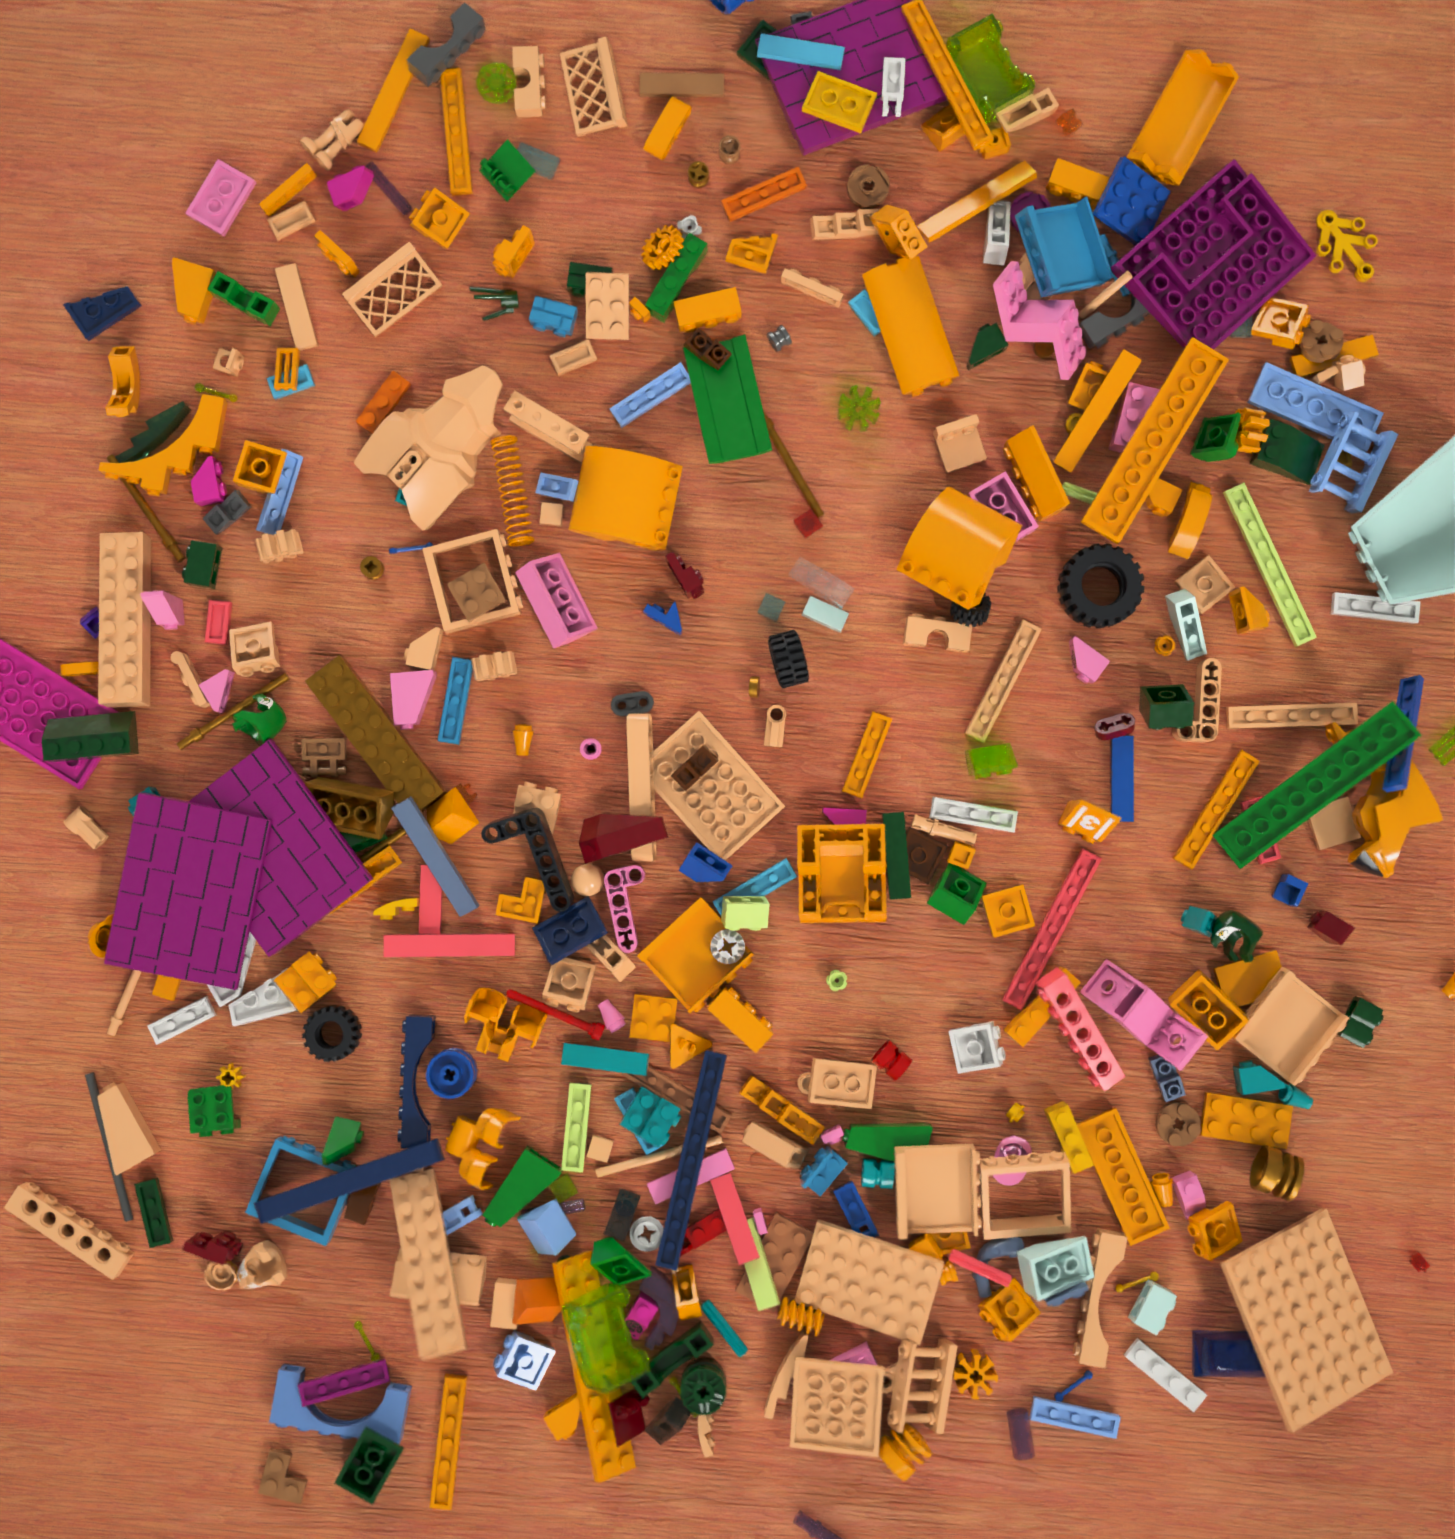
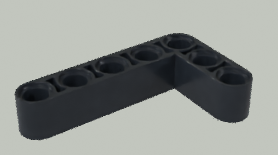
(538, 850)

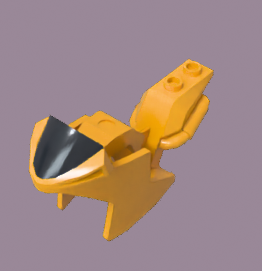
(1387, 816)

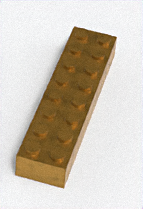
(374, 734)

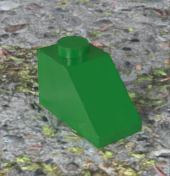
(342, 1139)

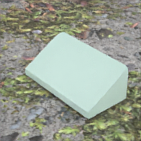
(825, 614)

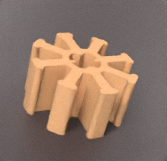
(279, 546)
(494, 666)

